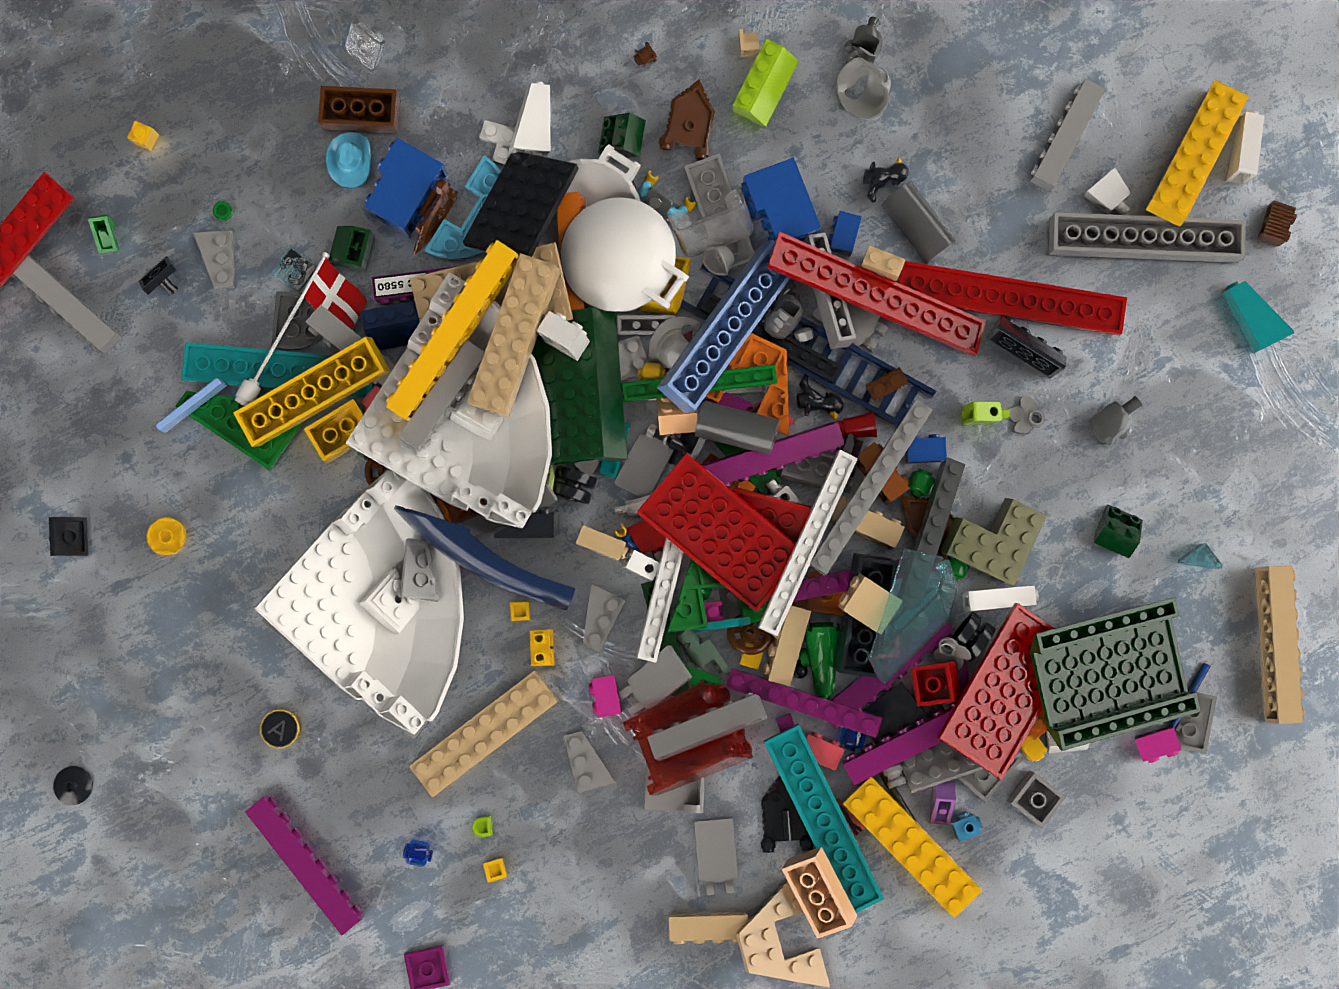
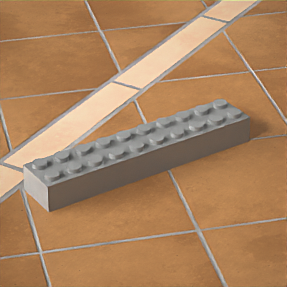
(1146, 237)

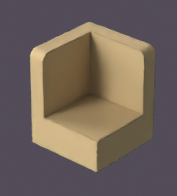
(748, 44)

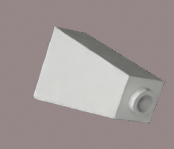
(533, 122)
(1246, 148)
(999, 598)

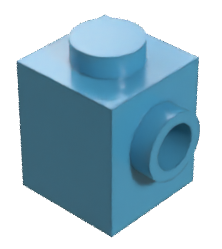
(966, 826)

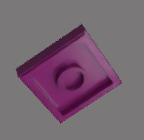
(427, 968)

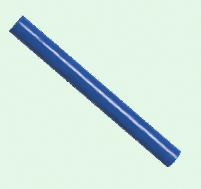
(1193, 688)

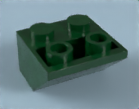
(623, 133)
(351, 247)
(1118, 531)

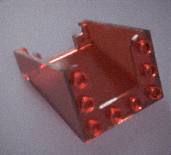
(695, 762)

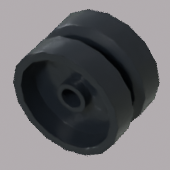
(572, 488)
(973, 636)

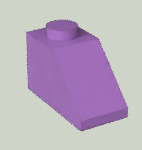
(942, 803)

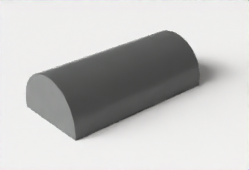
(918, 222)
(737, 427)

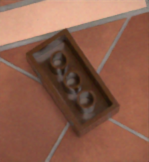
(359, 109)

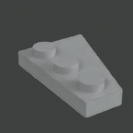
(417, 572)

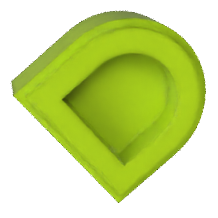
(482, 826)

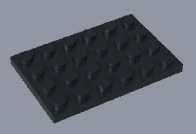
(521, 203)

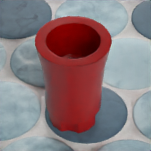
(859, 426)

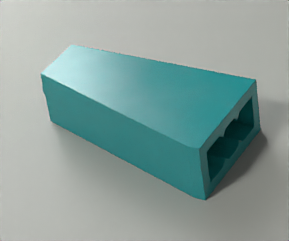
(1255, 317)

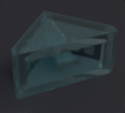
(1201, 557)

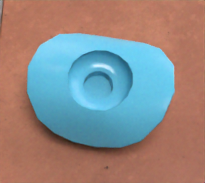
(349, 159)

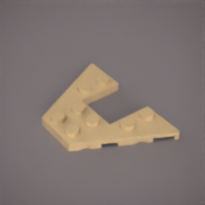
(762, 947)

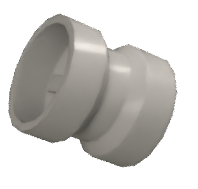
(894, 776)

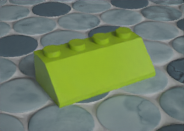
(765, 83)

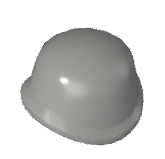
(718, 259)

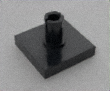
(159, 277)
(687, 443)
(68, 536)

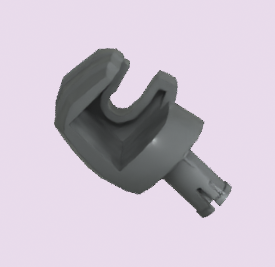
(866, 42)
(784, 316)
(1114, 421)

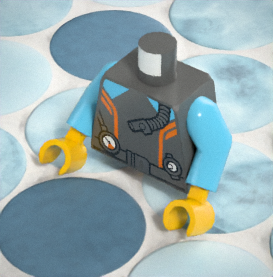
(658, 201)

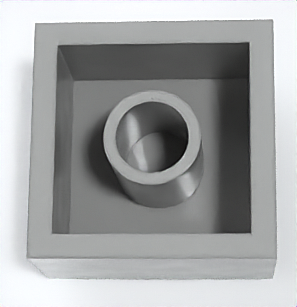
(1036, 799)

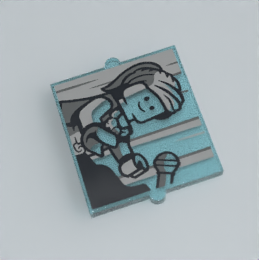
(294, 269)

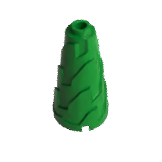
(821, 647)

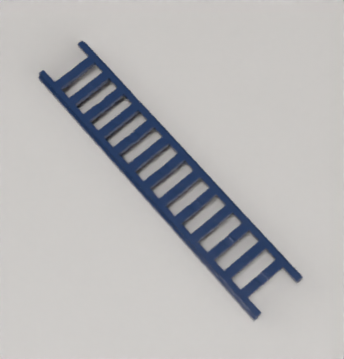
(865, 357)

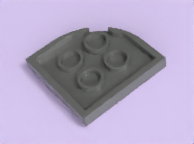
(297, 333)

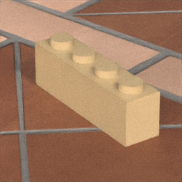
(787, 646)
(706, 926)

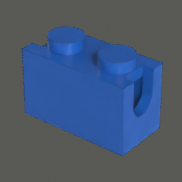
(844, 233)
(926, 449)

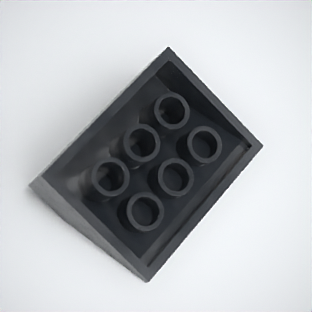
(1027, 347)
(539, 525)

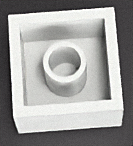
(563, 335)

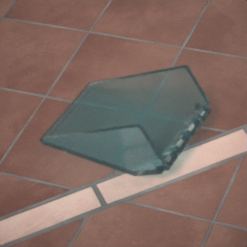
(914, 611)

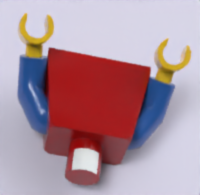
(643, 538)

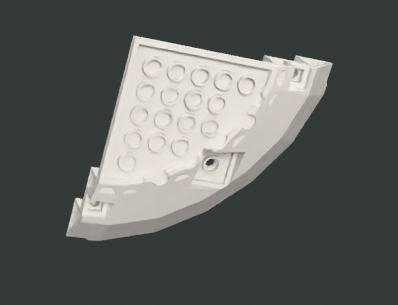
(475, 450)
(345, 615)

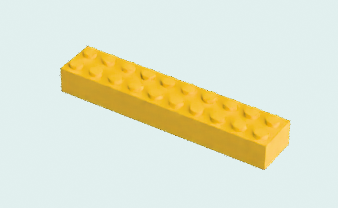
(454, 330)

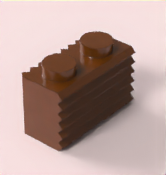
(1277, 223)
(886, 384)

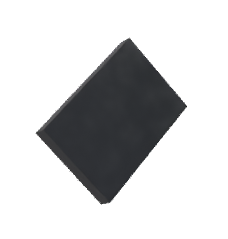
(896, 708)

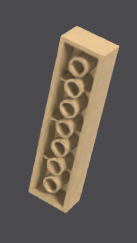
(514, 335)
(1279, 644)
(483, 733)

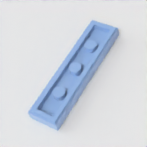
(190, 405)

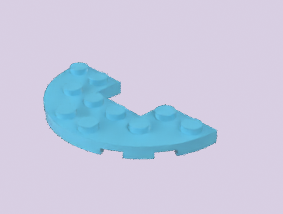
(449, 238)

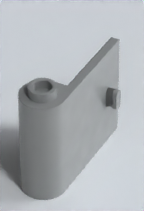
(685, 798)

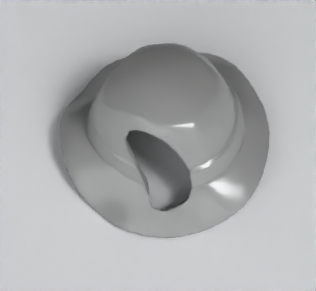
(875, 95)
(669, 342)

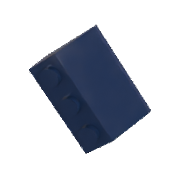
(391, 324)

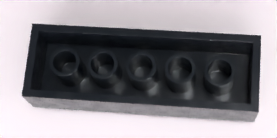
(856, 638)

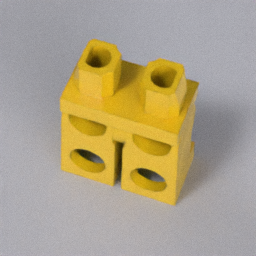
(540, 647)

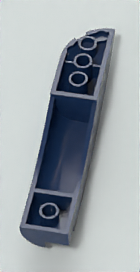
(471, 554)

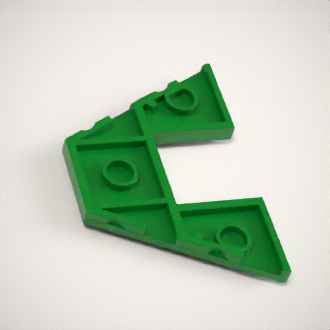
(690, 609)

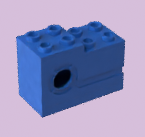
(404, 186)
(781, 201)

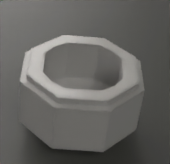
(804, 334)

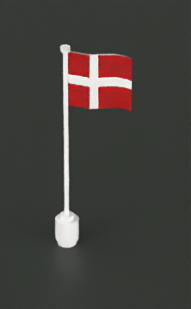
(324, 288)

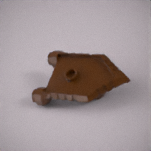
(689, 121)
(434, 212)
(914, 510)

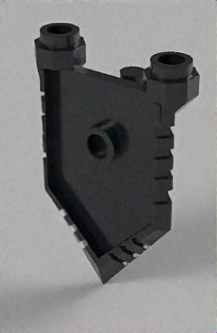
(782, 820)

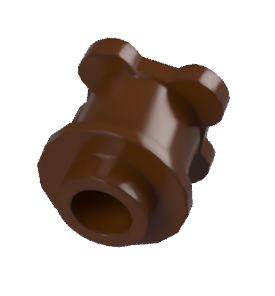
(644, 55)

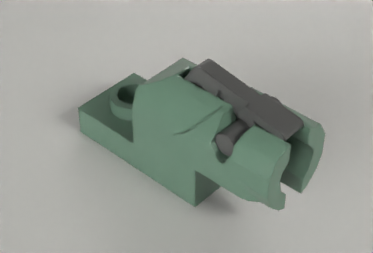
(699, 652)

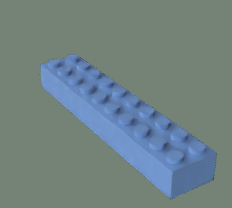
(723, 332)

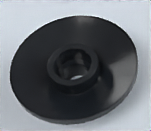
(81, 783)

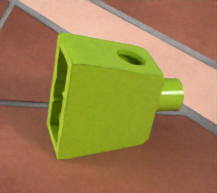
(983, 413)

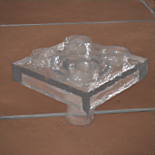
(365, 45)

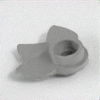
(1023, 415)
(951, 651)

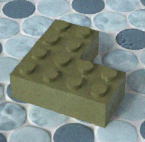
(1003, 548)

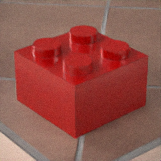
(936, 683)

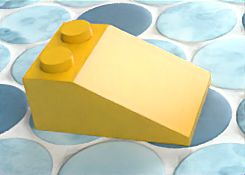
(683, 265)
(333, 431)

